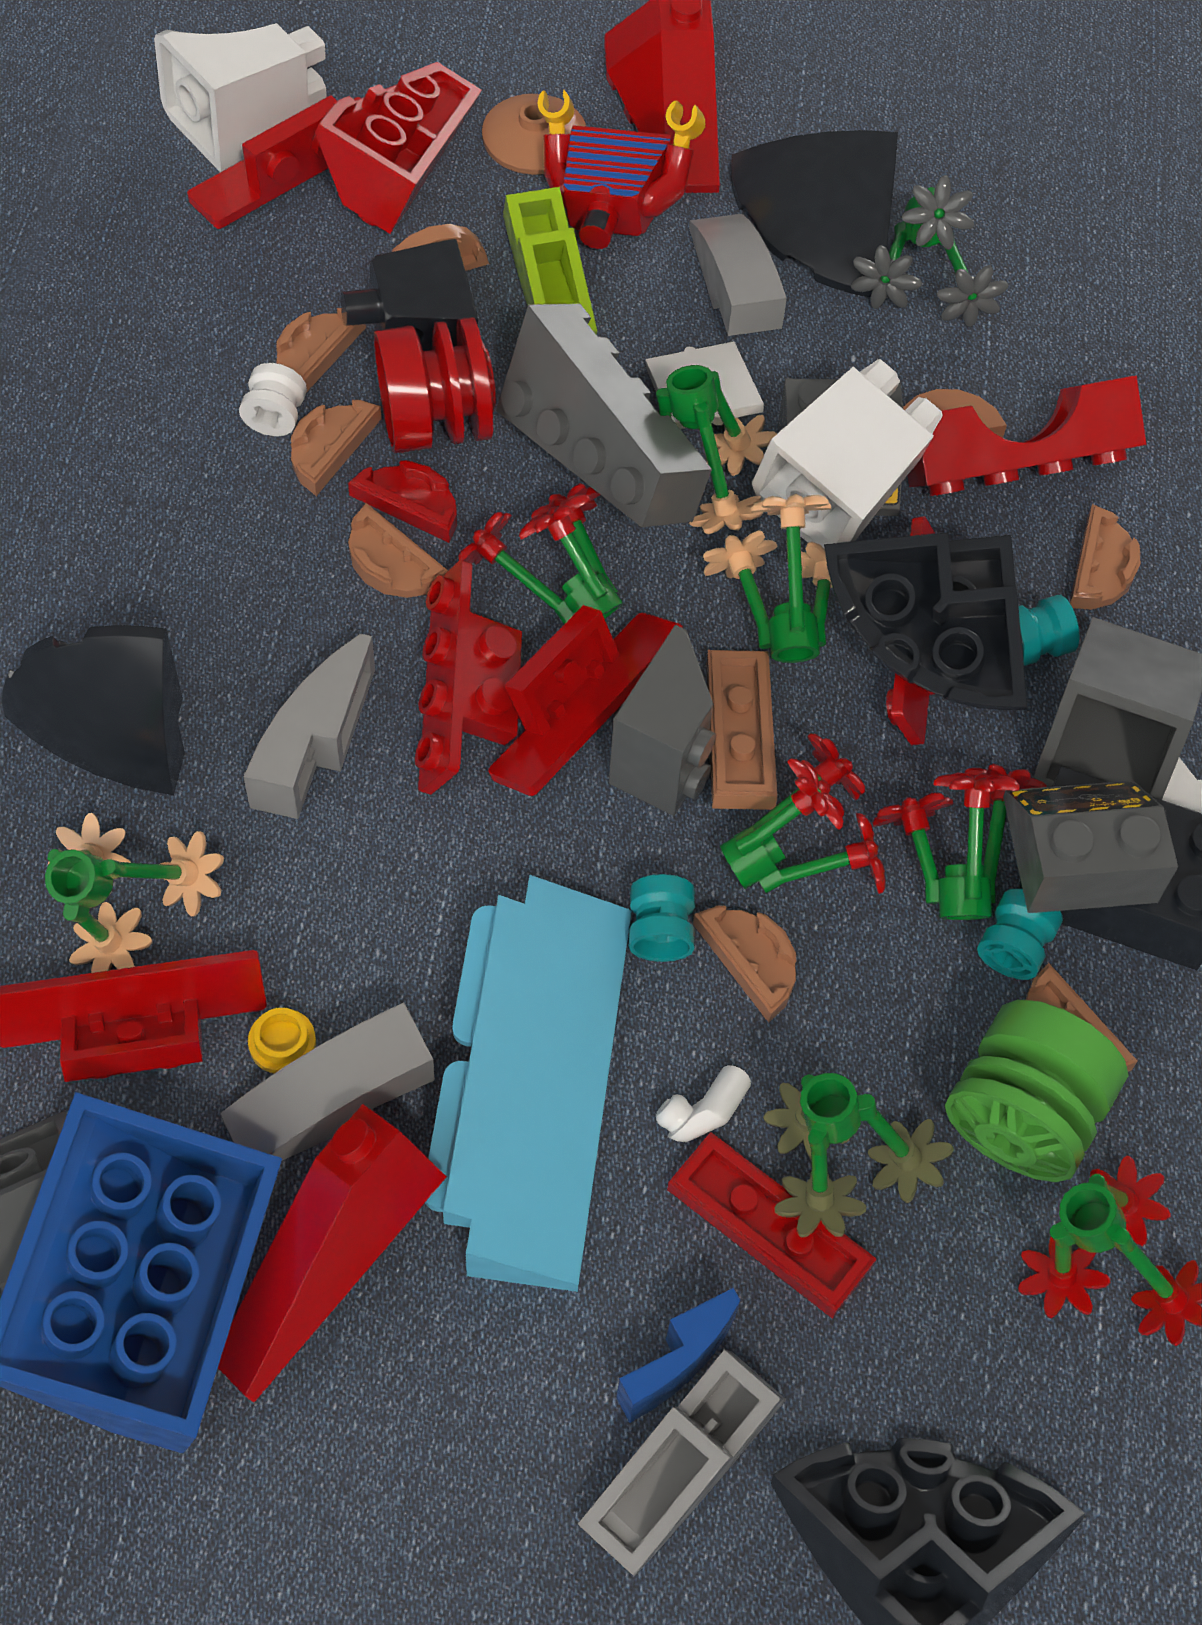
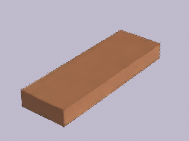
(743, 724)

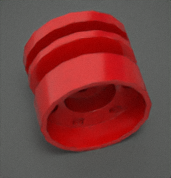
(434, 384)

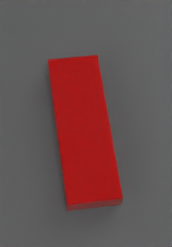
(741, 1205)

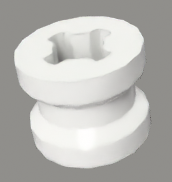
(273, 399)

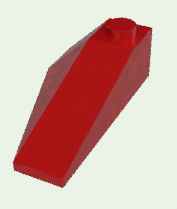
(667, 57)
(392, 140)
(338, 1225)

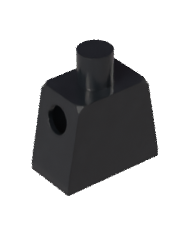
(413, 290)

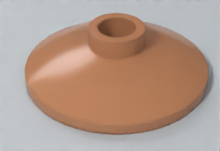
(516, 132)

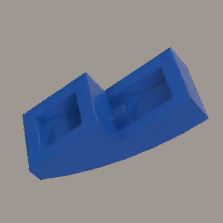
(693, 1341)

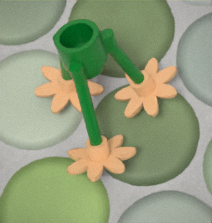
(693, 399)
(793, 630)
(85, 878)

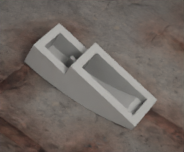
(739, 274)
(311, 730)
(330, 1083)
(681, 1461)

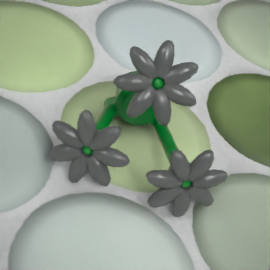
(927, 223)

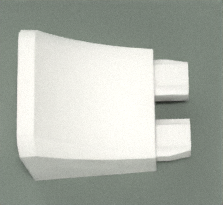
(236, 84)
(850, 449)

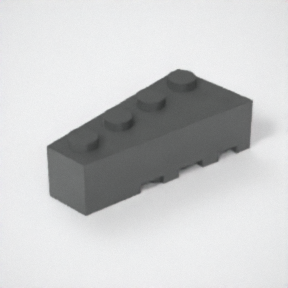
(598, 420)

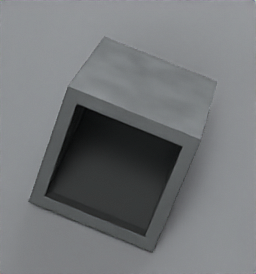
(1124, 709)

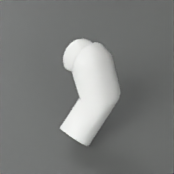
(709, 1113)

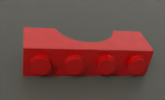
(1087, 421)

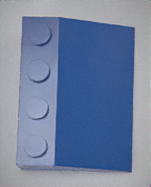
(132, 1271)

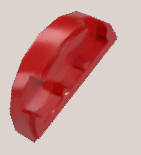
(411, 495)

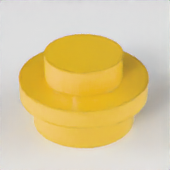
(280, 1038)

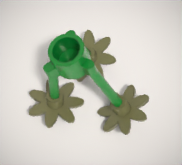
(829, 1114)

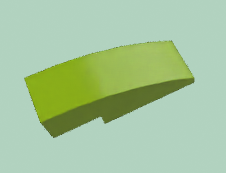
(545, 250)

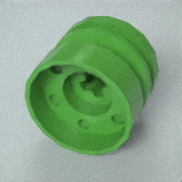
(1037, 1090)

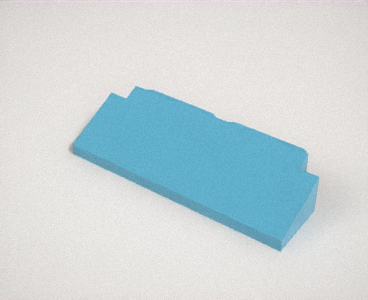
(528, 1107)

